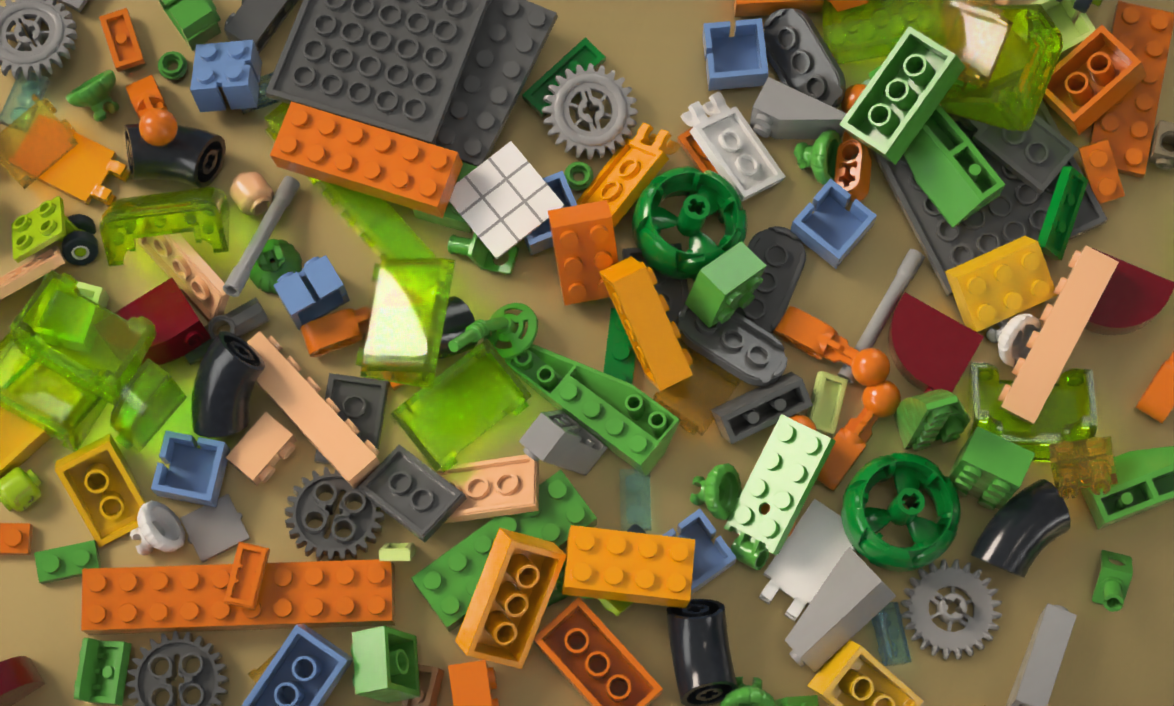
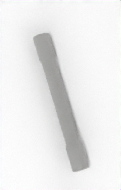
(241, 272)
(905, 274)

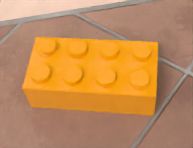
(646, 322)
(628, 566)
(510, 598)

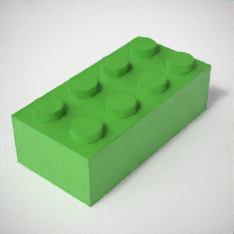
(902, 95)
(990, 468)

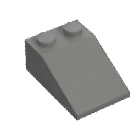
(792, 114)

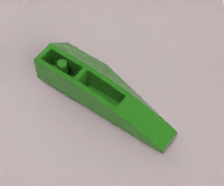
(951, 168)
(602, 404)
(930, 418)
(1143, 484)

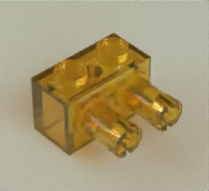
(1083, 466)

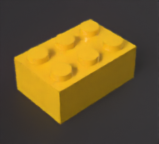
(1001, 283)

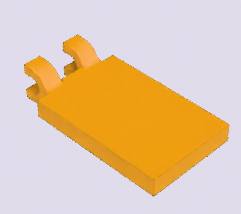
(84, 171)
(630, 171)

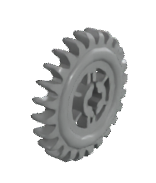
(49, 44)
(597, 138)
(975, 627)

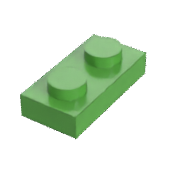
(66, 561)

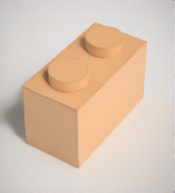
(262, 449)

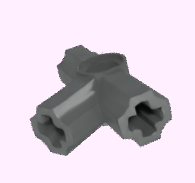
(241, 321)

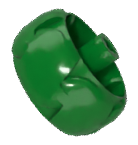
(704, 195)
(911, 478)

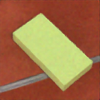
(827, 402)
(397, 552)

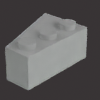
(562, 442)

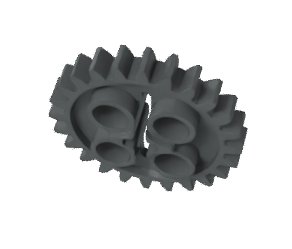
(308, 507)
(206, 678)

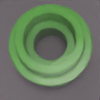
(168, 59)
(582, 168)

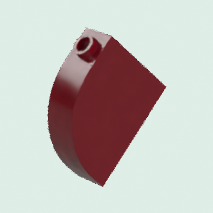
(1129, 300)
(174, 321)
(929, 345)
(18, 679)

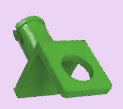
(480, 254)
(1113, 581)

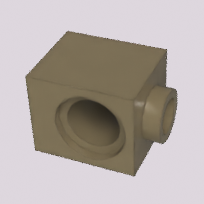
(1158, 155)

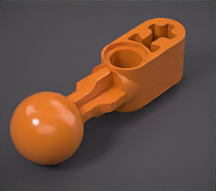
(156, 123)
(855, 173)
(336, 330)
(822, 341)
(1159, 396)
(878, 402)

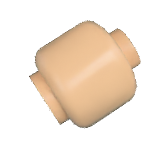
(251, 193)

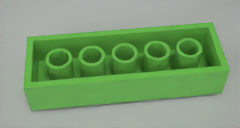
(453, 577)

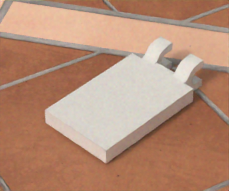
(732, 146)
(806, 558)

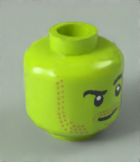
(19, 489)

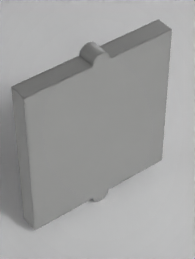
(215, 529)

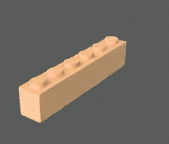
(1058, 335)
(312, 415)

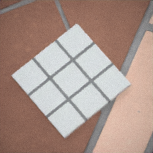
(504, 200)

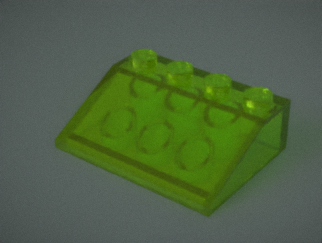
(877, 26)

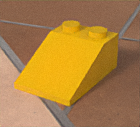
(102, 489)
(859, 679)

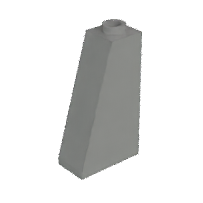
(838, 611)
(1042, 658)

